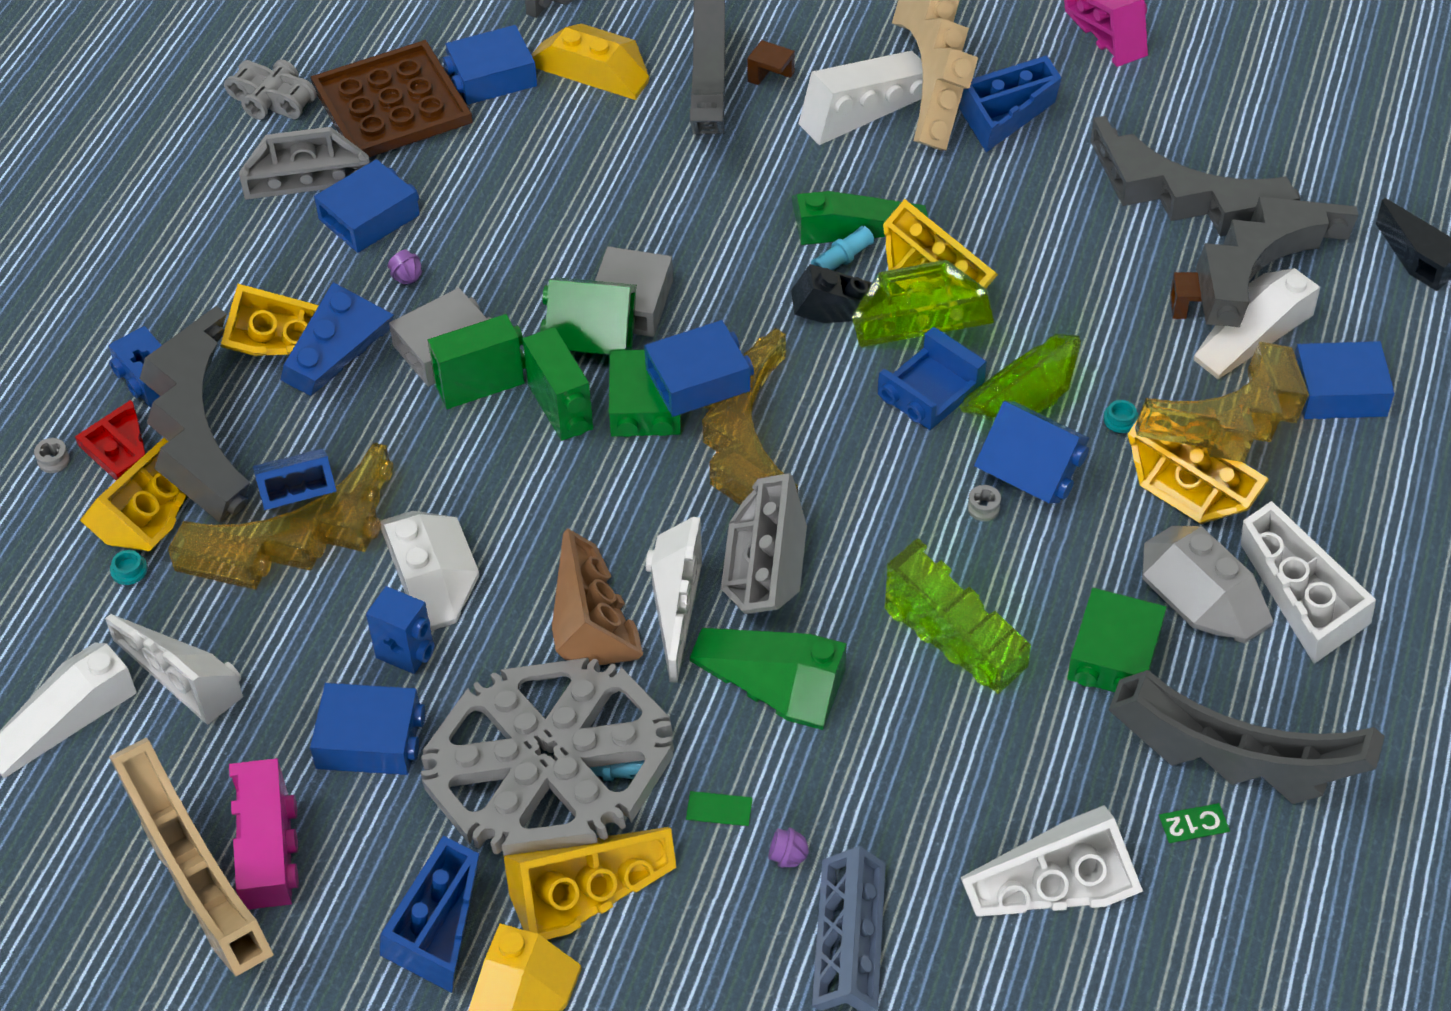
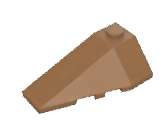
(587, 610)

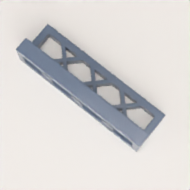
(858, 925)

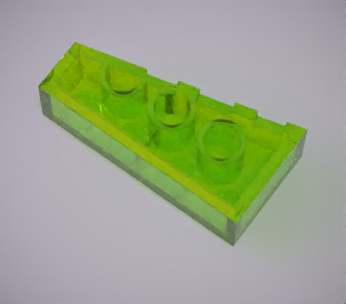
(953, 619)

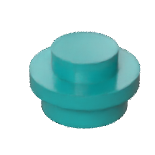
(1120, 416)
(128, 567)

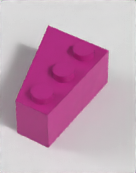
(1116, 25)
(263, 834)

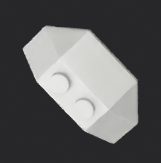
(432, 562)

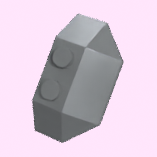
(299, 163)
(765, 546)
(1205, 583)

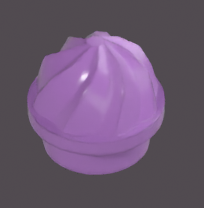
(405, 267)
(788, 848)

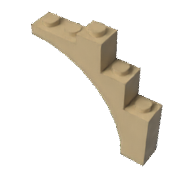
(943, 65)
(203, 886)

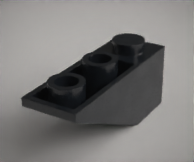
(1417, 244)
(827, 295)

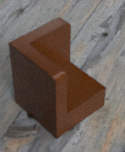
(768, 58)
(1184, 289)

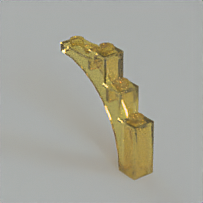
(1236, 419)
(731, 431)
(296, 539)

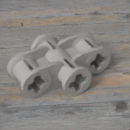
(263, 89)

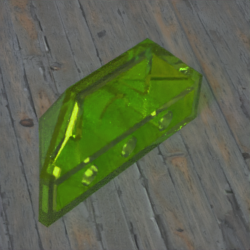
(919, 297)
(1030, 380)

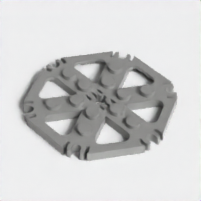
(531, 774)

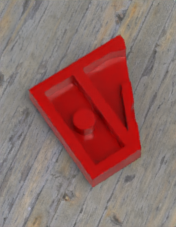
(114, 440)

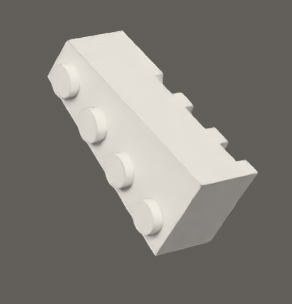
(859, 93)
(1306, 583)

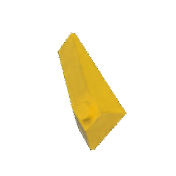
(265, 322)
(136, 507)
(571, 884)
(524, 974)

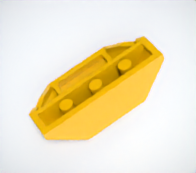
(594, 59)
(917, 240)
(1194, 481)

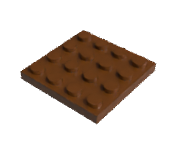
(392, 99)

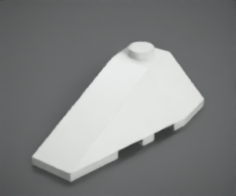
(675, 579)
(186, 671)

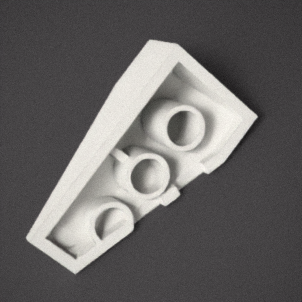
(1275, 307)
(66, 703)
(1062, 868)

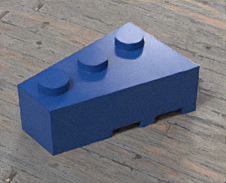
(1009, 99)
(334, 337)
(433, 915)

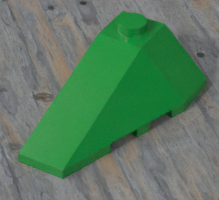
(835, 215)
(783, 669)

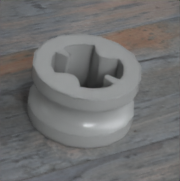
(46, 461)
(982, 493)

